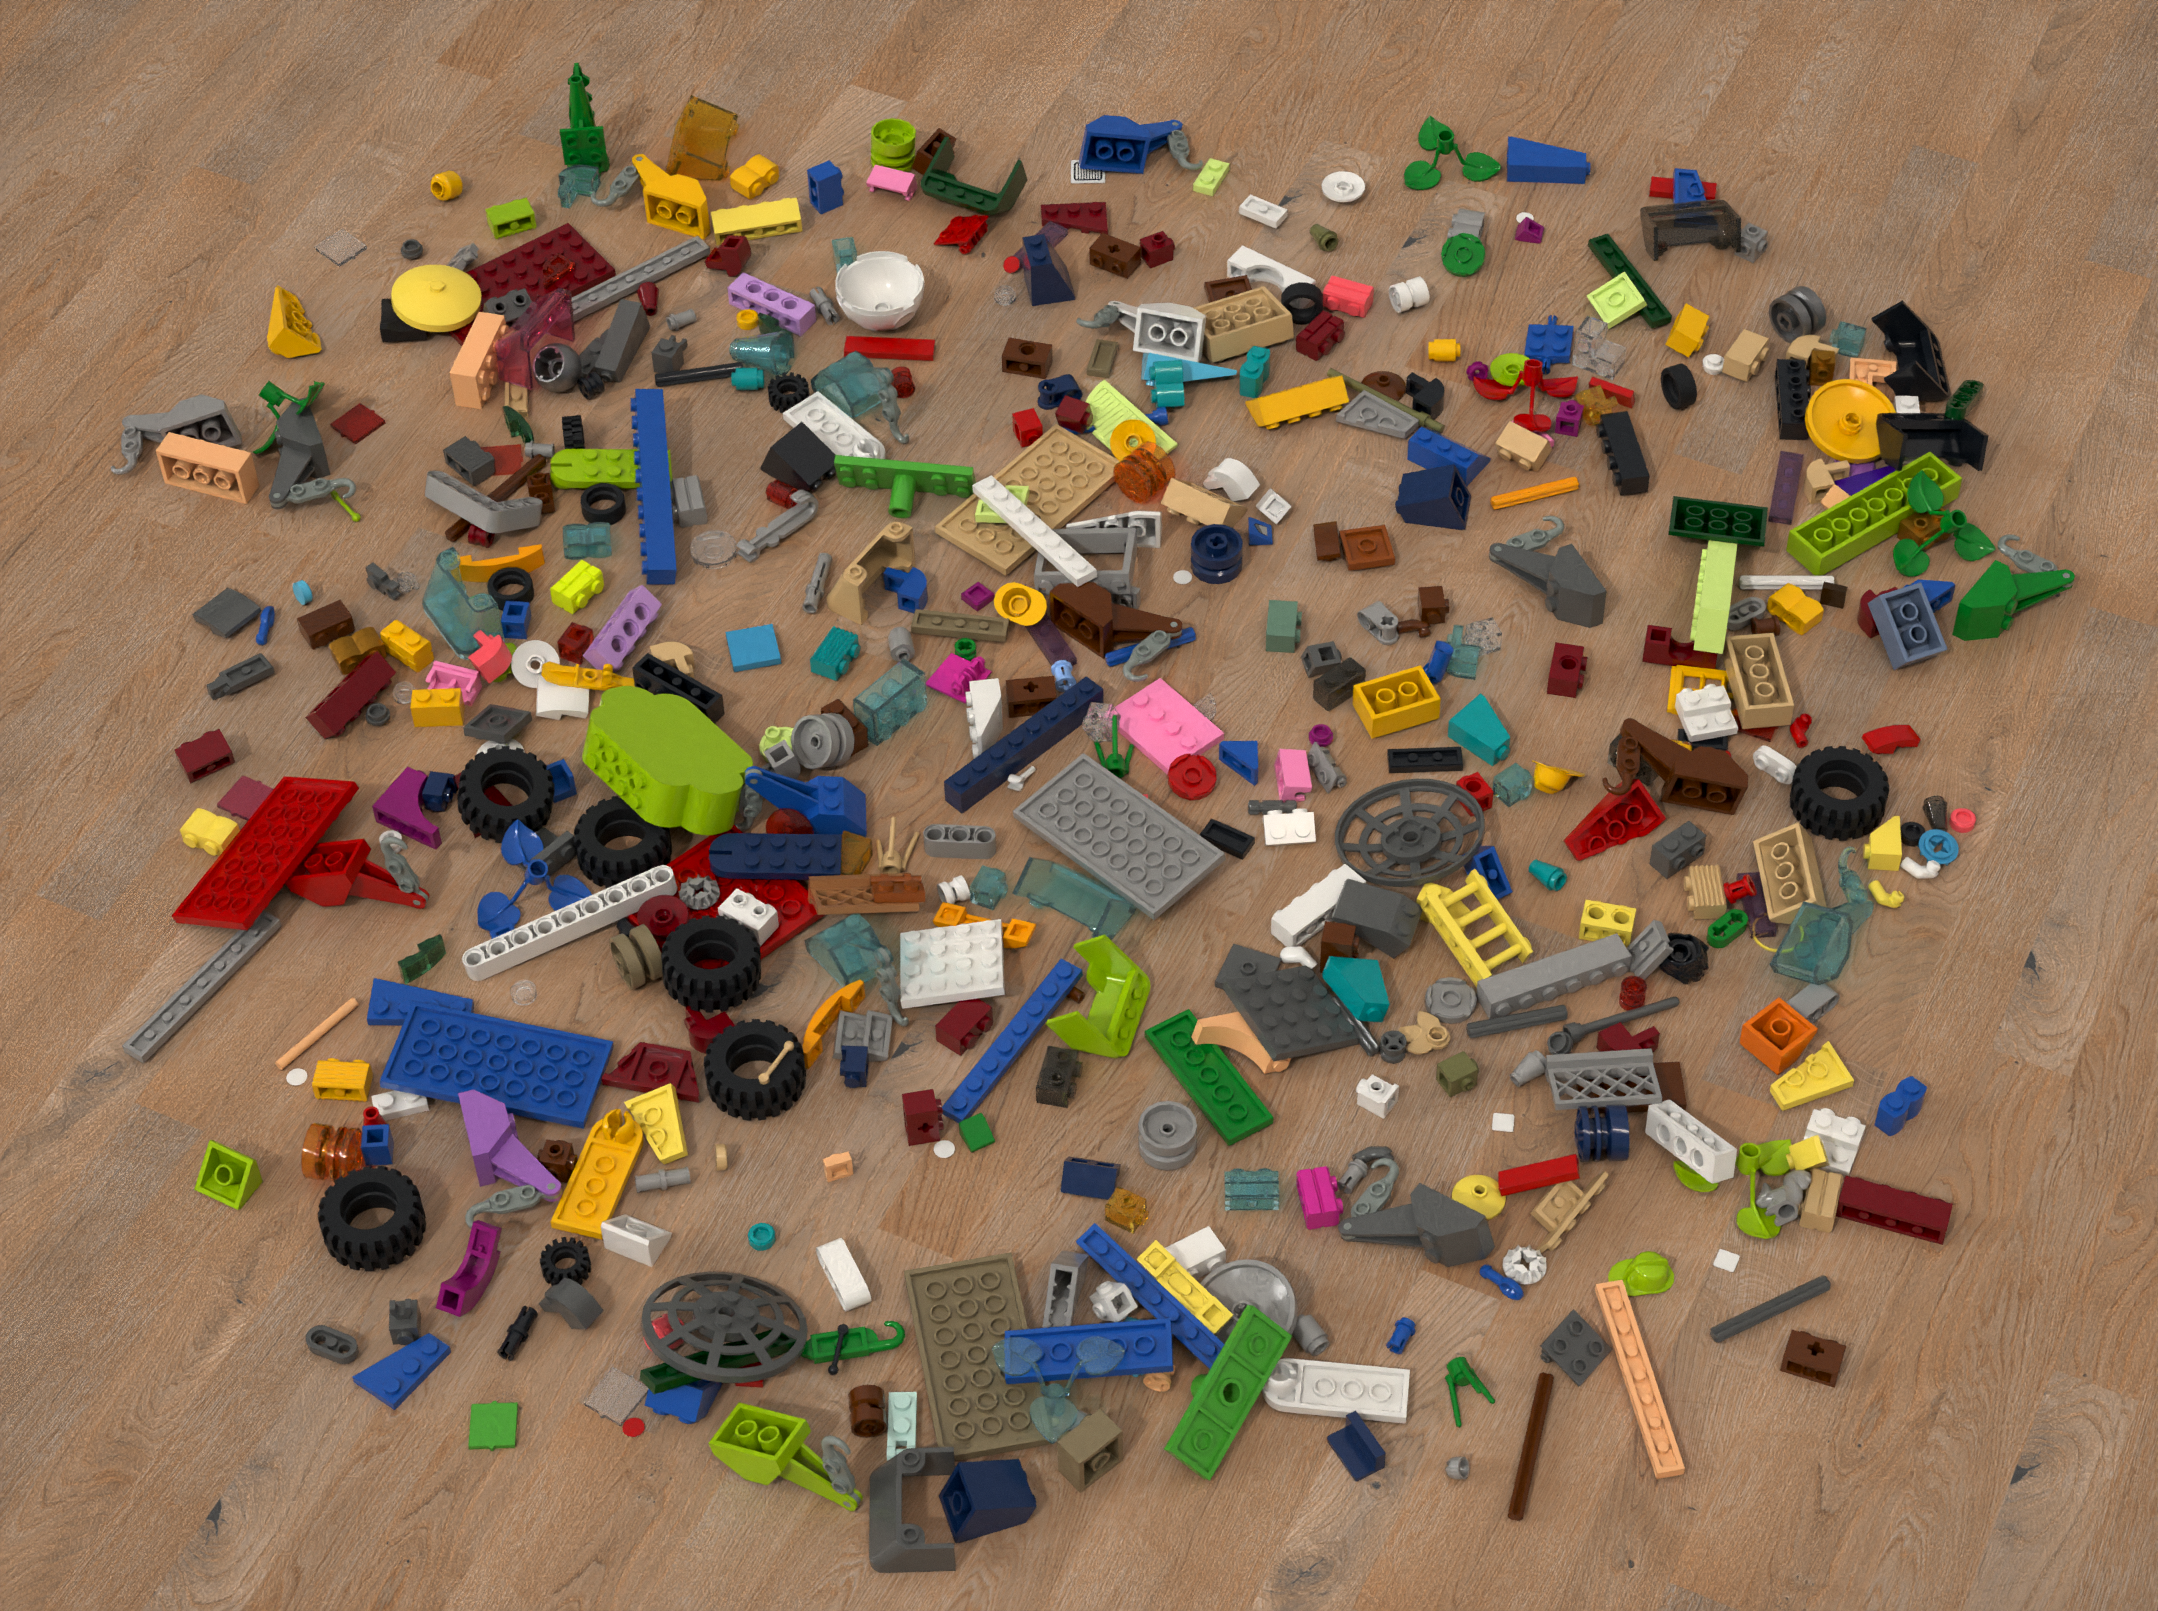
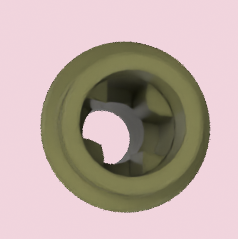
(1324, 237)

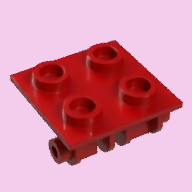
(964, 232)

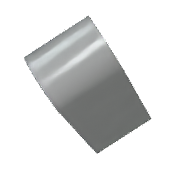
(959, 841)
(1814, 1001)

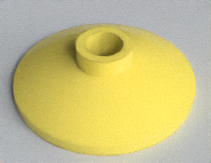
(1488, 1203)

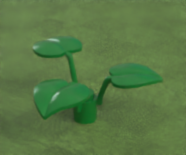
(1437, 136)
(276, 396)
(1925, 496)

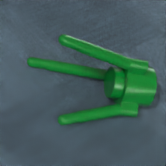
(1115, 762)
(1463, 1374)

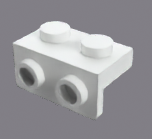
(1289, 828)

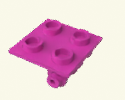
(954, 676)

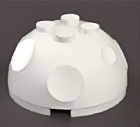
(880, 290)

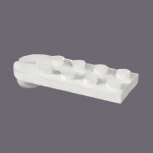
(834, 428)
(1338, 1390)

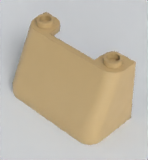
(891, 549)

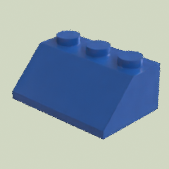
(1435, 450)

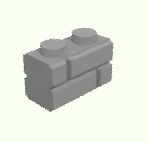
(688, 501)

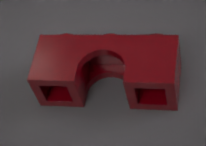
(1664, 650)

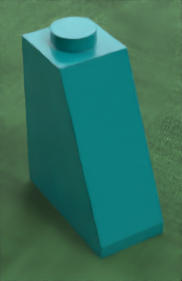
(1480, 731)
(1358, 986)

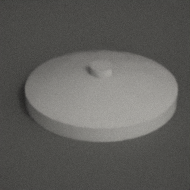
(1252, 1284)

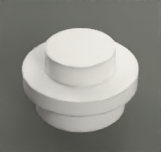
(1713, 364)

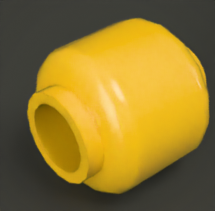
(446, 185)

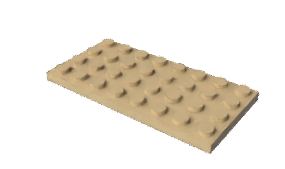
(1062, 480)

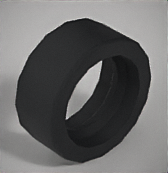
(1303, 290)
(1678, 386)
(599, 492)
(508, 576)

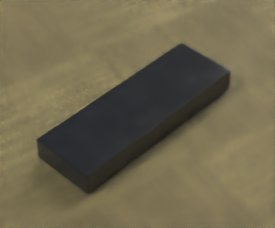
(1425, 760)

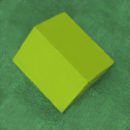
(228, 1175)

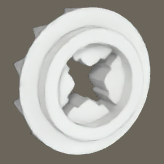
(1518, 1272)

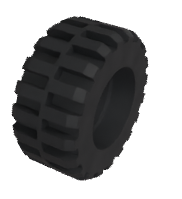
(504, 767)
(1835, 816)
(614, 820)
(711, 940)
(754, 1043)
(378, 1245)

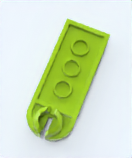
(593, 466)

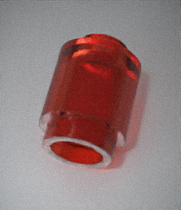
(780, 493)

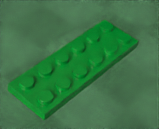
(1209, 1079)

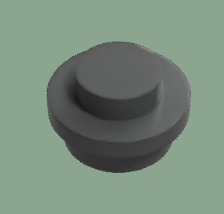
(411, 249)
(377, 714)
(1560, 1043)

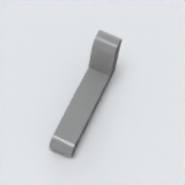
(480, 509)

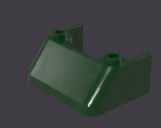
(944, 186)

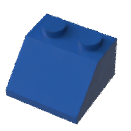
(687, 1402)

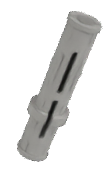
(812, 599)

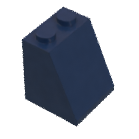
(1045, 272)
(1434, 498)
(986, 1498)

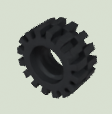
(787, 384)
(573, 432)
(565, 1250)

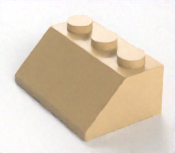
(1201, 504)

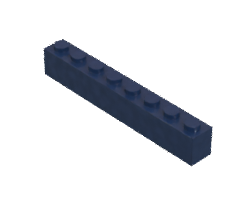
(1021, 746)

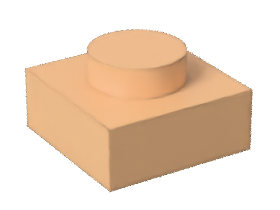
(838, 1166)

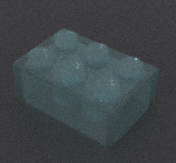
(891, 701)

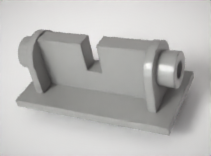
(1324, 768)

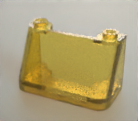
(702, 141)

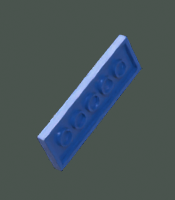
(1145, 1342)

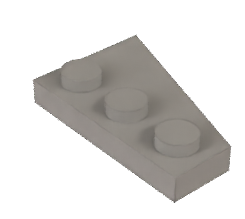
(1378, 416)

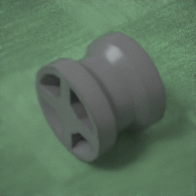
(1390, 1041)

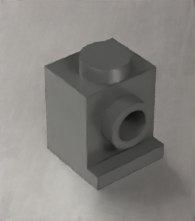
(1320, 658)

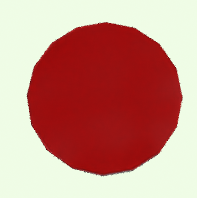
(1191, 777)

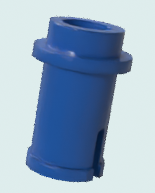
(1404, 1329)

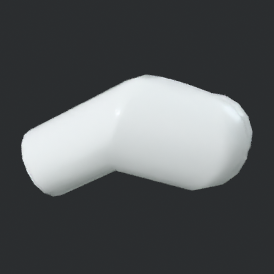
(1921, 872)

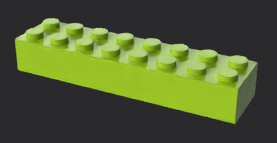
(1865, 517)

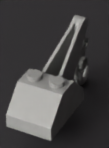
(194, 417)

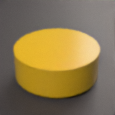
(747, 319)

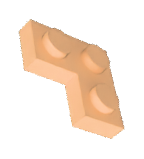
(1870, 370)

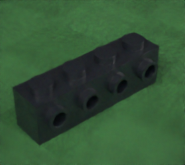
(1792, 398)
(1623, 453)
(664, 679)

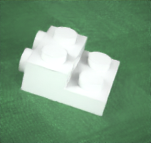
(1705, 713)
(1840, 1139)

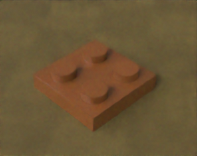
(1366, 547)

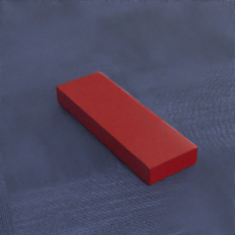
(1663, 188)
(1538, 1175)

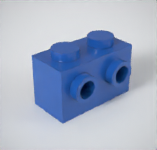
(825, 187)

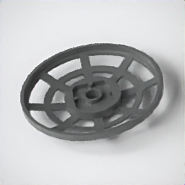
(1409, 828)
(724, 1318)

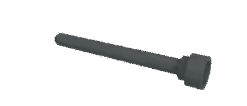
(1579, 1031)

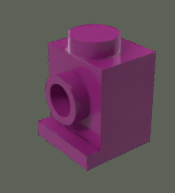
(1569, 412)

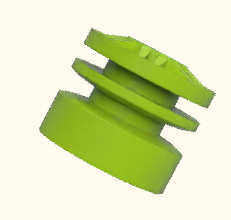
(893, 144)

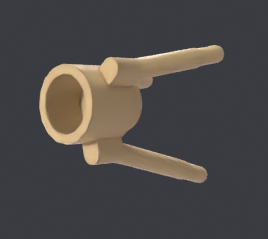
(892, 861)

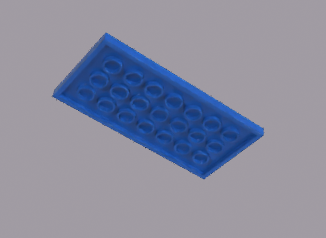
(523, 1065)

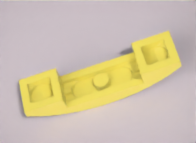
(1184, 1287)

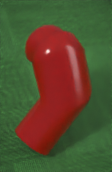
(1799, 728)

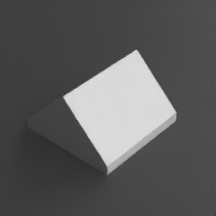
(634, 1238)

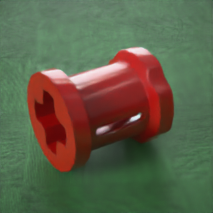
(1745, 883)

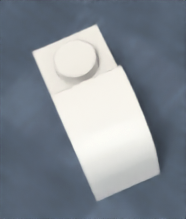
(1234, 478)

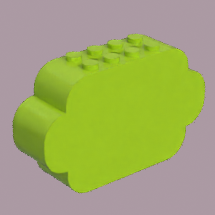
(666, 760)

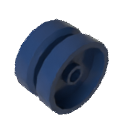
(1216, 554)

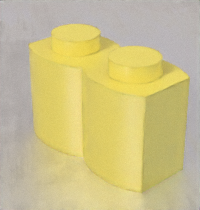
(209, 831)

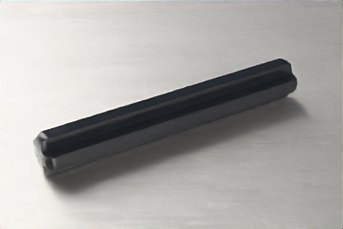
(696, 374)

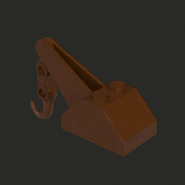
(1693, 779)

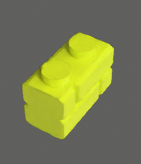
(577, 587)

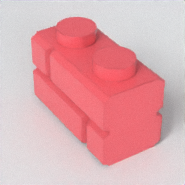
(1348, 296)

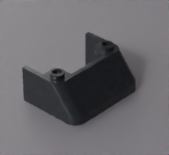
(1917, 353)
(1919, 433)

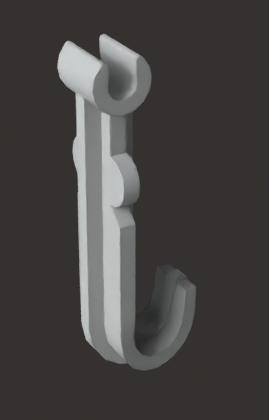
(780, 526)

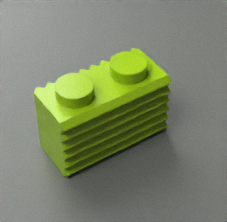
(510, 218)

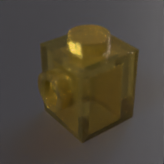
(1126, 1210)

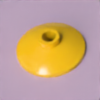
(1125, 432)

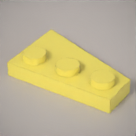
(1815, 1078)
(661, 1122)

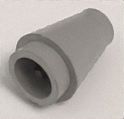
(1529, 1068)

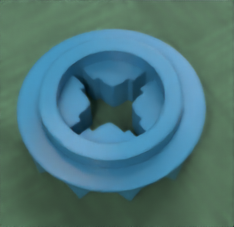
(1933, 838)

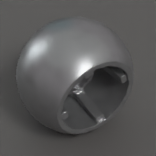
(557, 367)

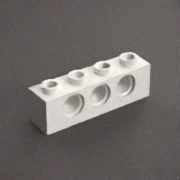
(1691, 1141)

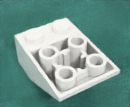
(984, 714)

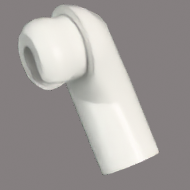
(1297, 954)

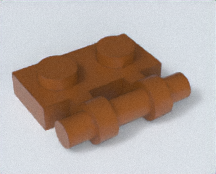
(897, 888)

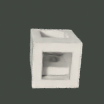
(1377, 1095)

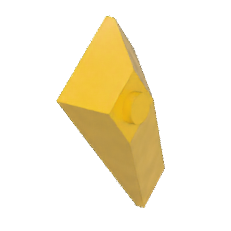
(288, 329)

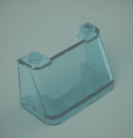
(453, 611)

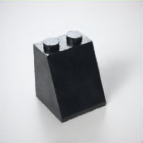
(800, 460)

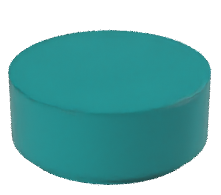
(761, 1236)

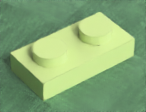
(1211, 177)

